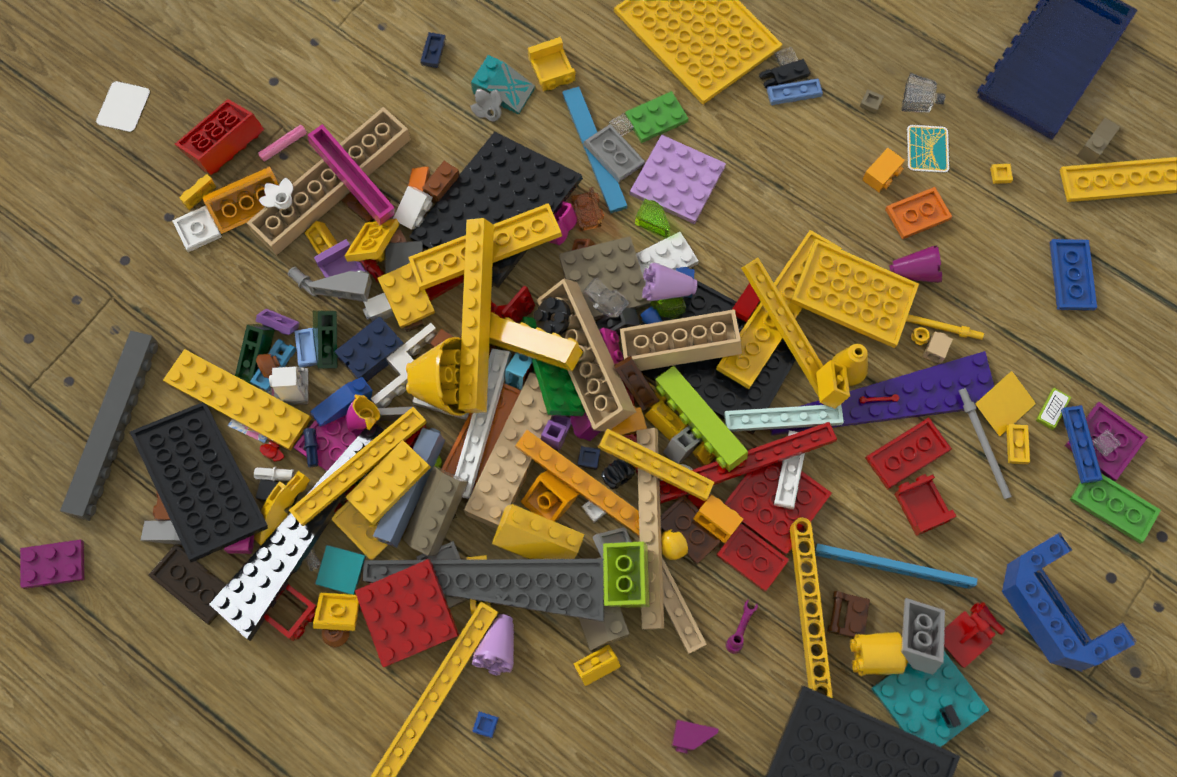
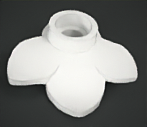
(276, 194)

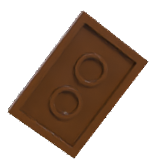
(680, 519)

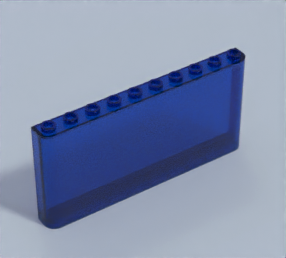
(1054, 60)

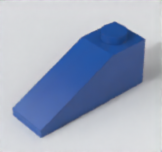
(340, 401)

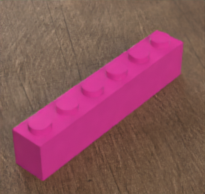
(351, 174)

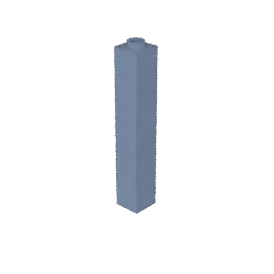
(394, 522)

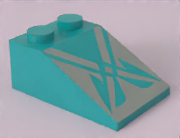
(510, 84)

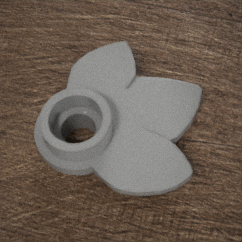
(487, 102)

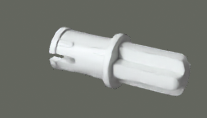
(274, 474)

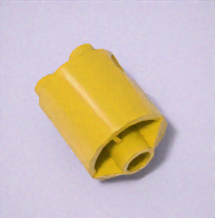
(878, 654)

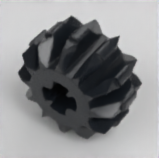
(617, 474)

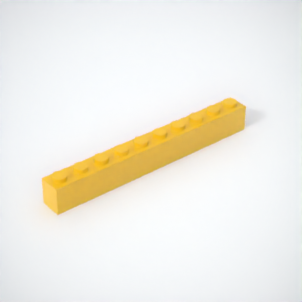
(476, 316)

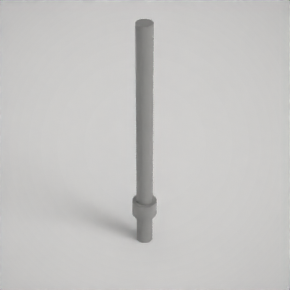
(969, 407)

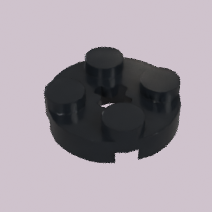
(544, 313)

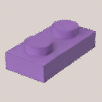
(277, 321)

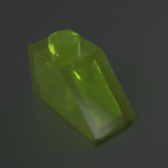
(652, 218)

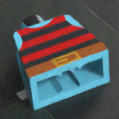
(518, 370)

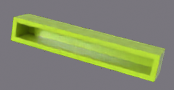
(701, 419)

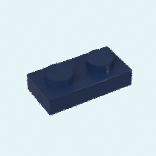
(433, 50)

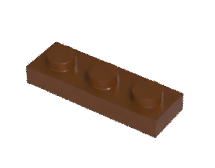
(636, 383)

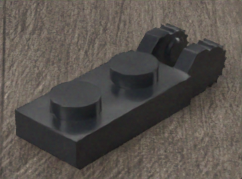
(785, 73)

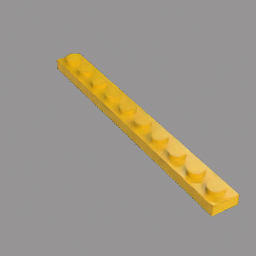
(436, 692)

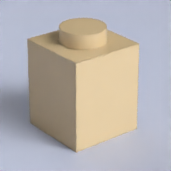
(937, 347)

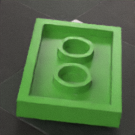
(656, 117)

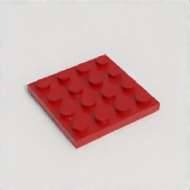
(755, 504)
(406, 613)

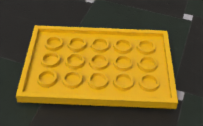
(855, 293)

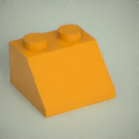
(549, 497)

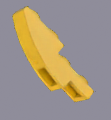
(278, 500)

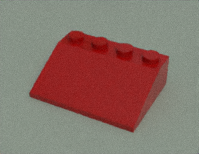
(220, 136)

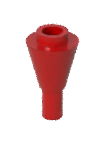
(984, 612)

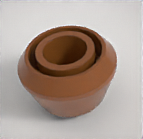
(266, 363)
(335, 640)

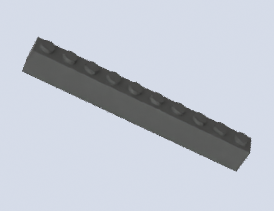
(109, 426)

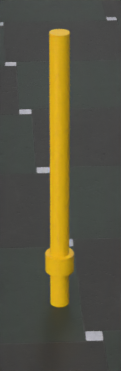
(963, 331)

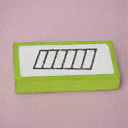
(1051, 410)

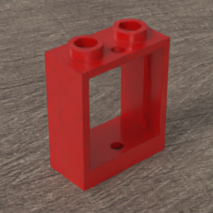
(298, 628)

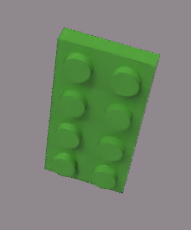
(1117, 507)

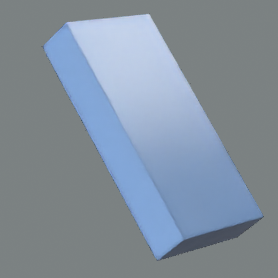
(305, 347)

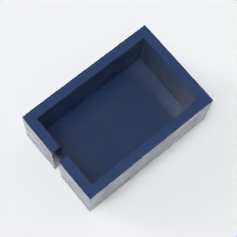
(369, 350)

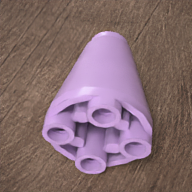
(666, 283)
(497, 647)

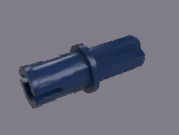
(311, 447)

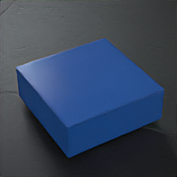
(485, 724)

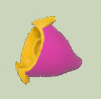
(361, 414)

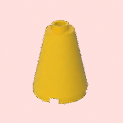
(856, 363)

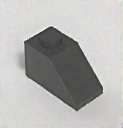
(626, 319)

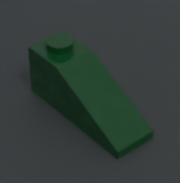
(325, 338)
(256, 341)

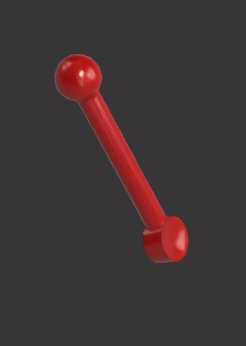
(894, 398)

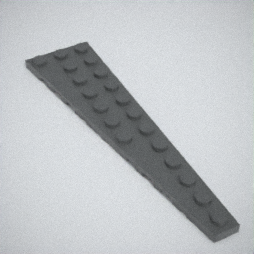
(542, 585)

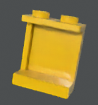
(551, 64)

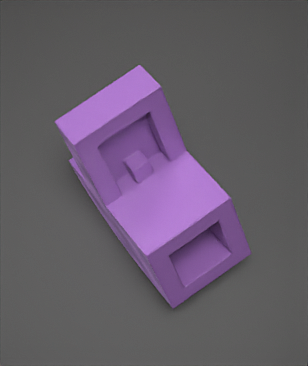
(556, 431)

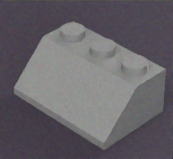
(923, 636)

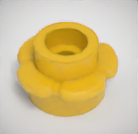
(920, 331)

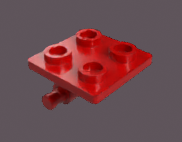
(517, 308)
(967, 637)

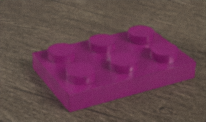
(52, 564)

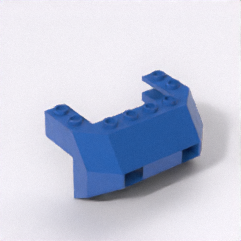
(1049, 616)

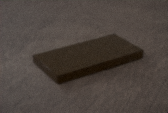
(188, 583)

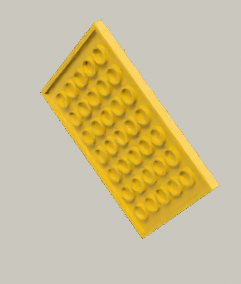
(701, 40)

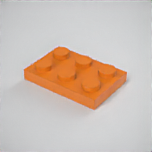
(918, 213)

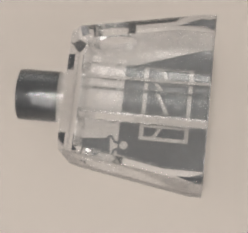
(920, 94)

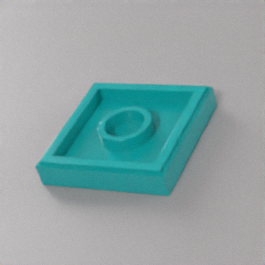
(340, 569)

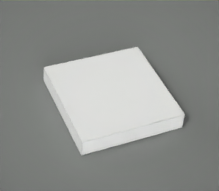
(197, 228)

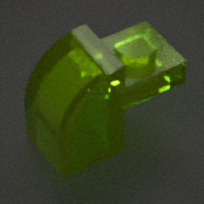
(669, 307)

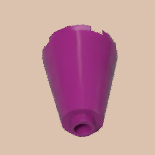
(919, 266)

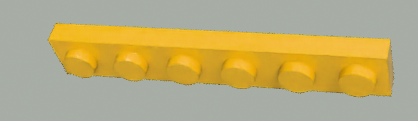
(656, 464)

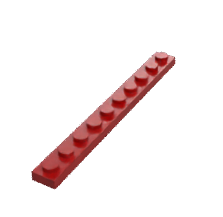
(760, 457)

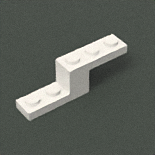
(398, 361)

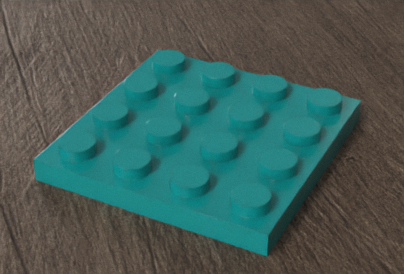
(917, 696)

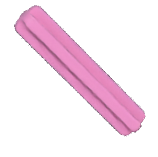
(282, 143)

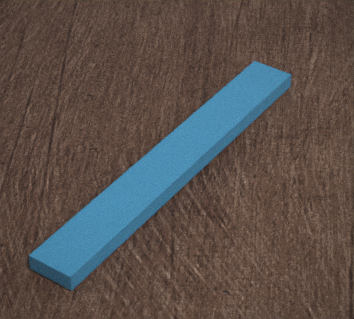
(585, 127)
(895, 566)

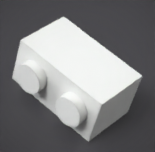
(413, 207)

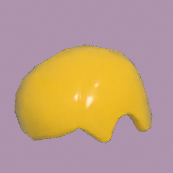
(673, 545)

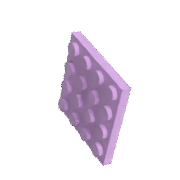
(678, 178)

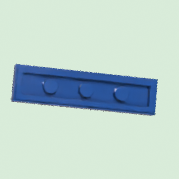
(1081, 444)

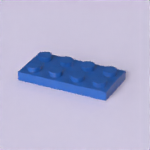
(1073, 274)

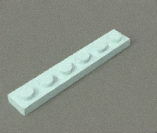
(782, 417)

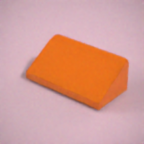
(419, 177)

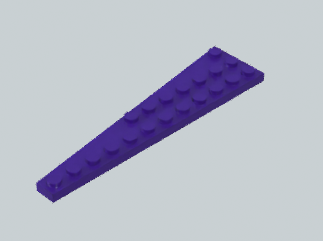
(919, 393)

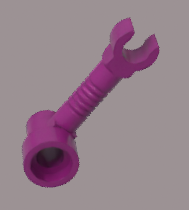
(731, 645)

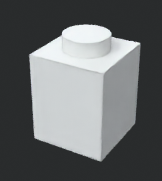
(378, 307)

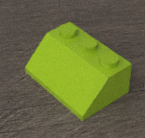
(626, 574)

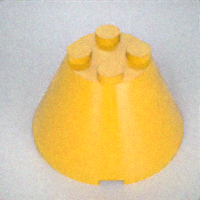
(436, 376)

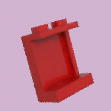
(923, 504)

